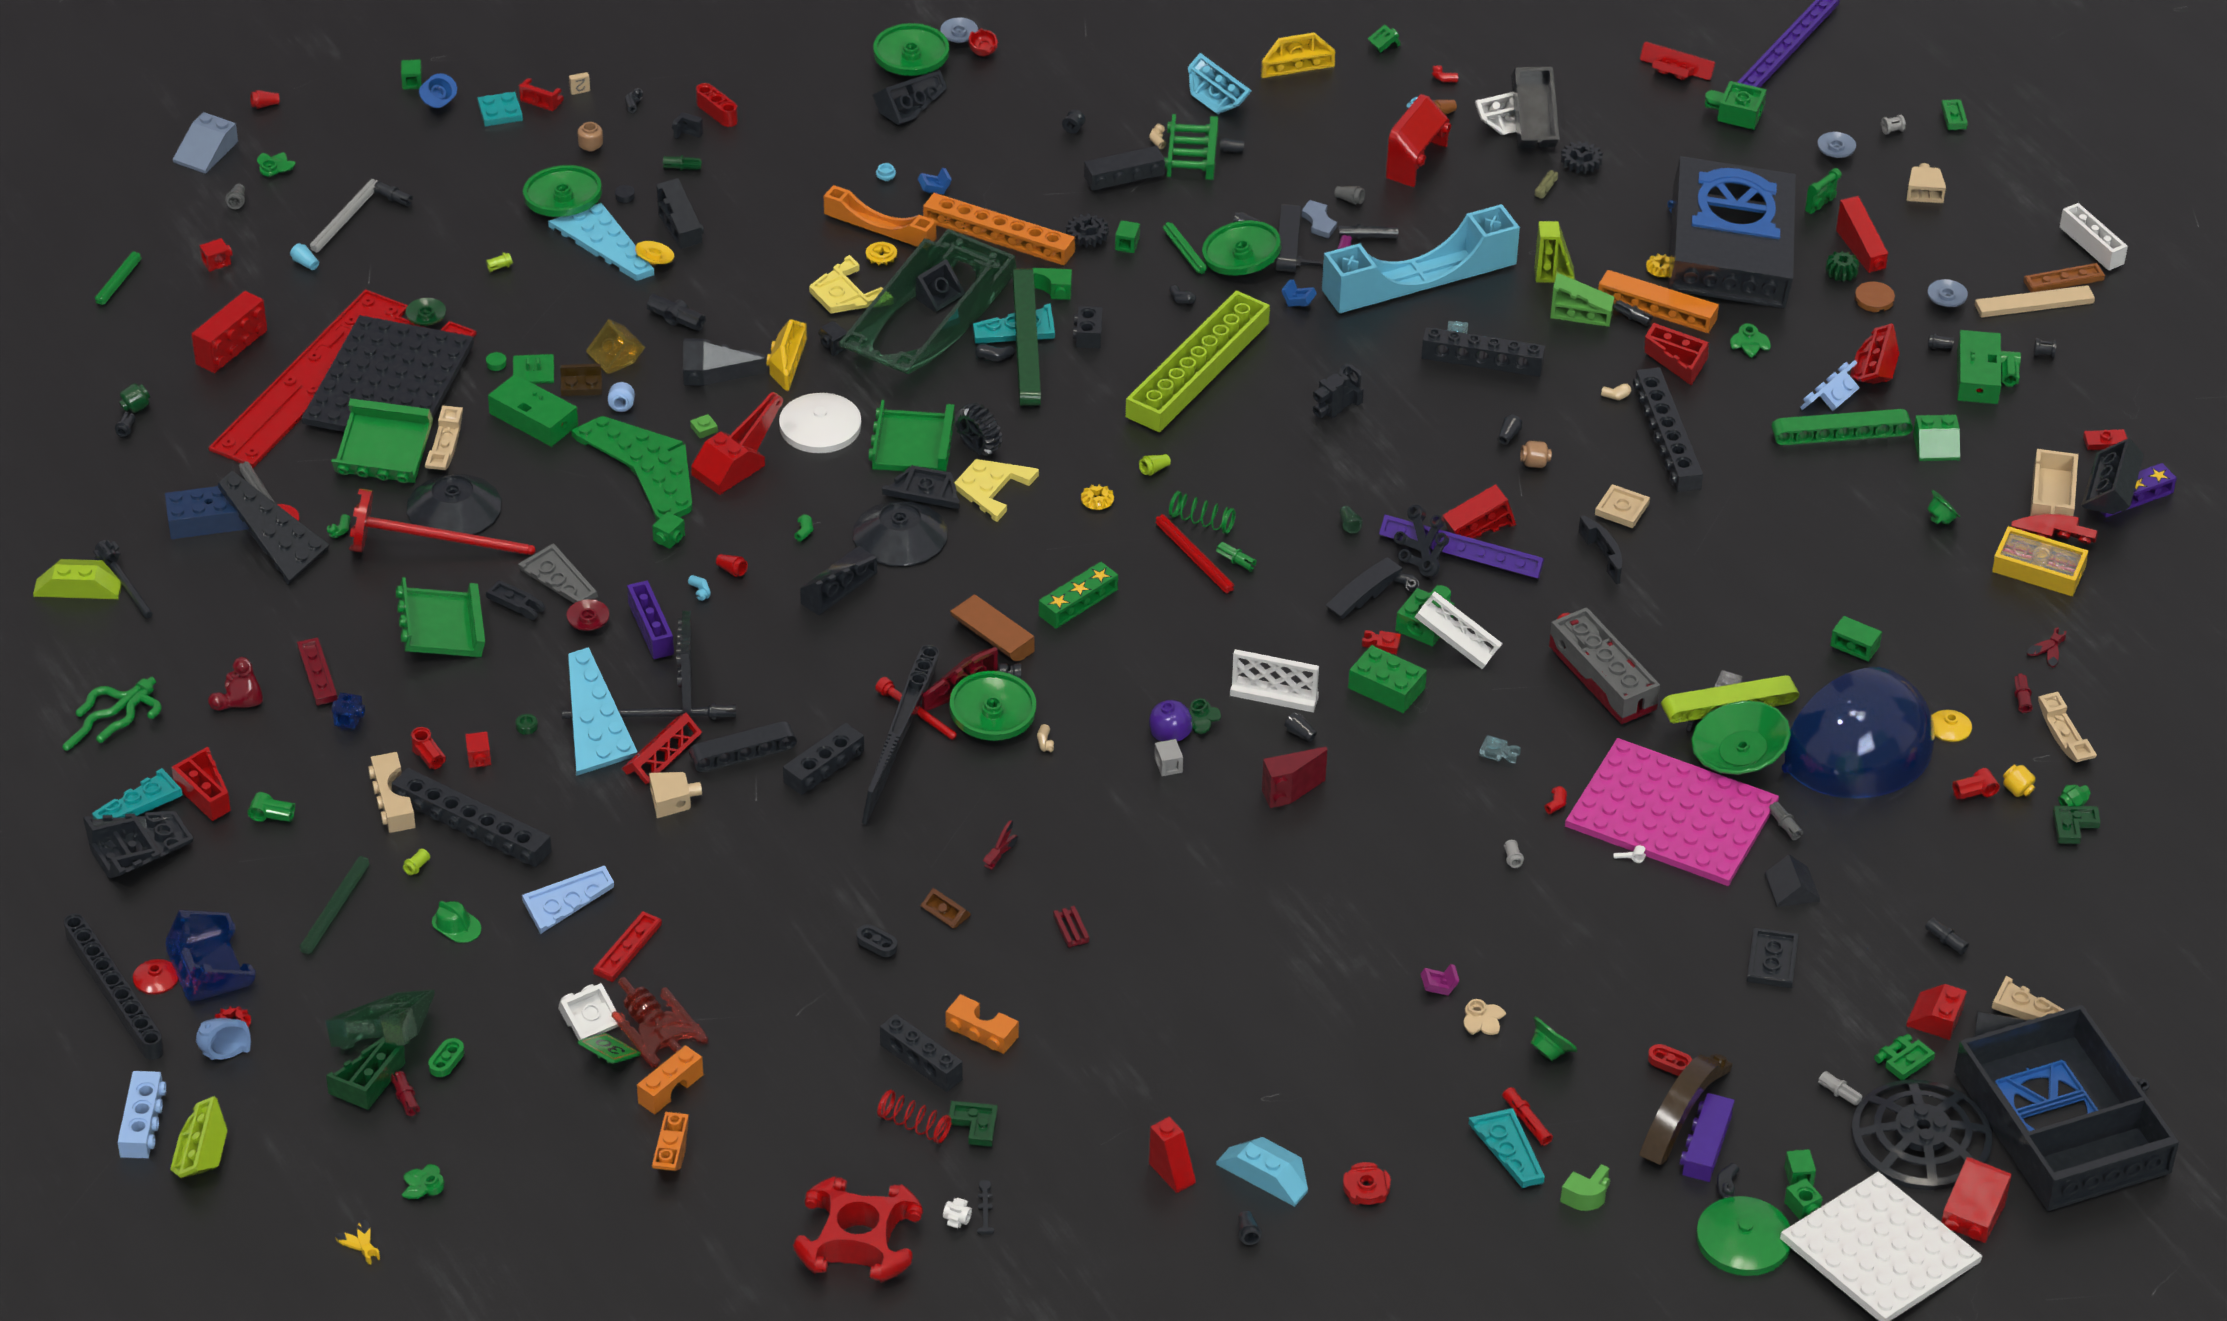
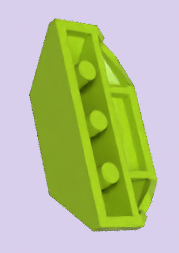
(78, 580)
(200, 1140)

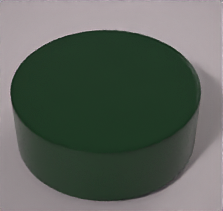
(526, 724)

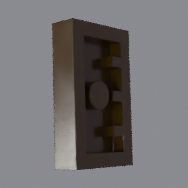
(581, 379)

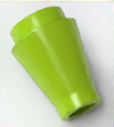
(1153, 463)

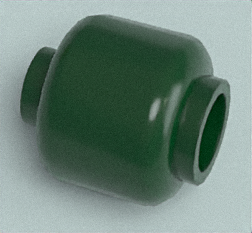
(134, 398)

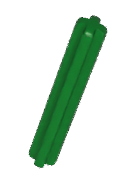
(1184, 247)
(117, 278)

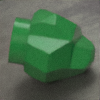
(2074, 795)

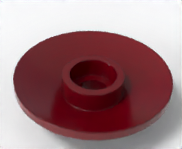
(588, 614)

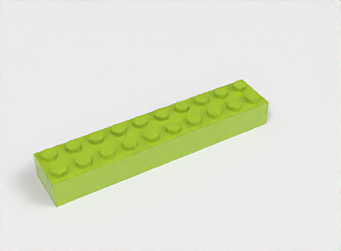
(1197, 361)

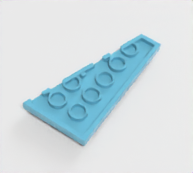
(602, 236)

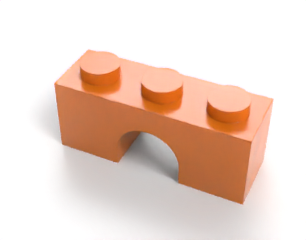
(996, 1033)
(656, 1089)

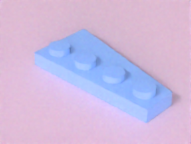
(561, 899)

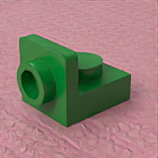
(1383, 38)

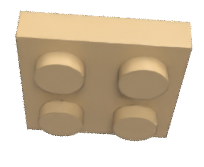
(1622, 506)

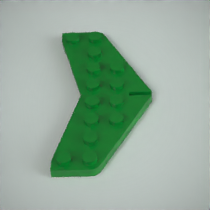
(654, 458)

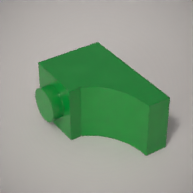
(1054, 282)

